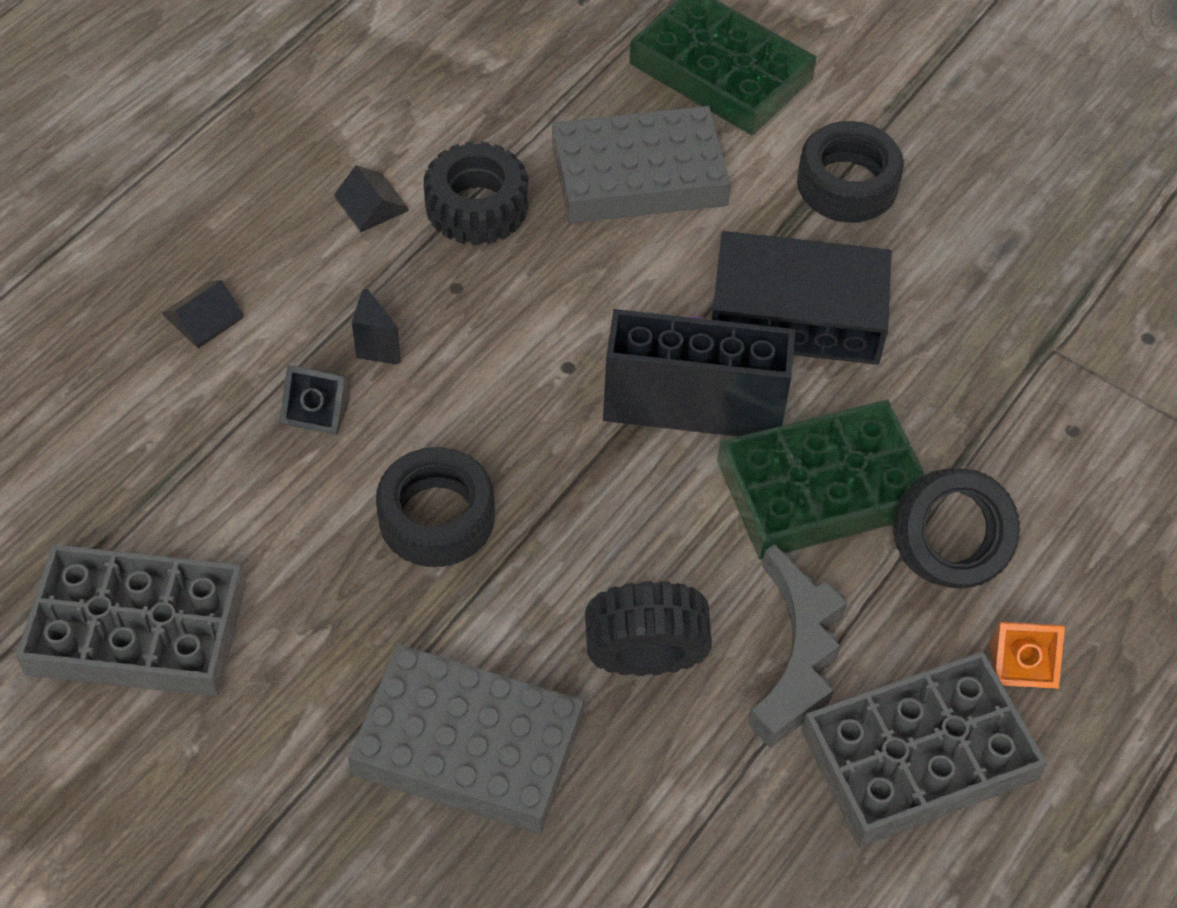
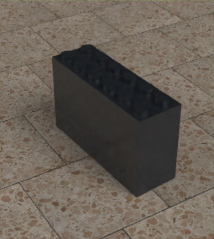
(821, 289)
(696, 373)

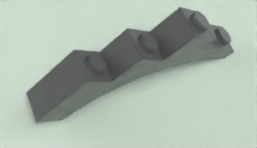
(814, 649)

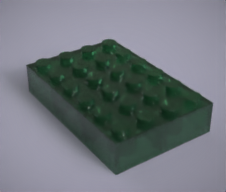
(723, 61)
(820, 477)

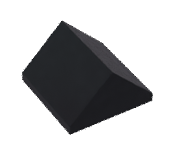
(369, 198)
(204, 313)
(374, 331)
(314, 399)

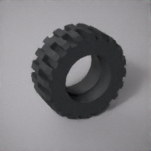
(471, 168)
(648, 628)

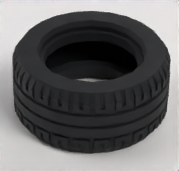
(856, 144)
(426, 470)
(1000, 532)

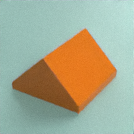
(1027, 654)

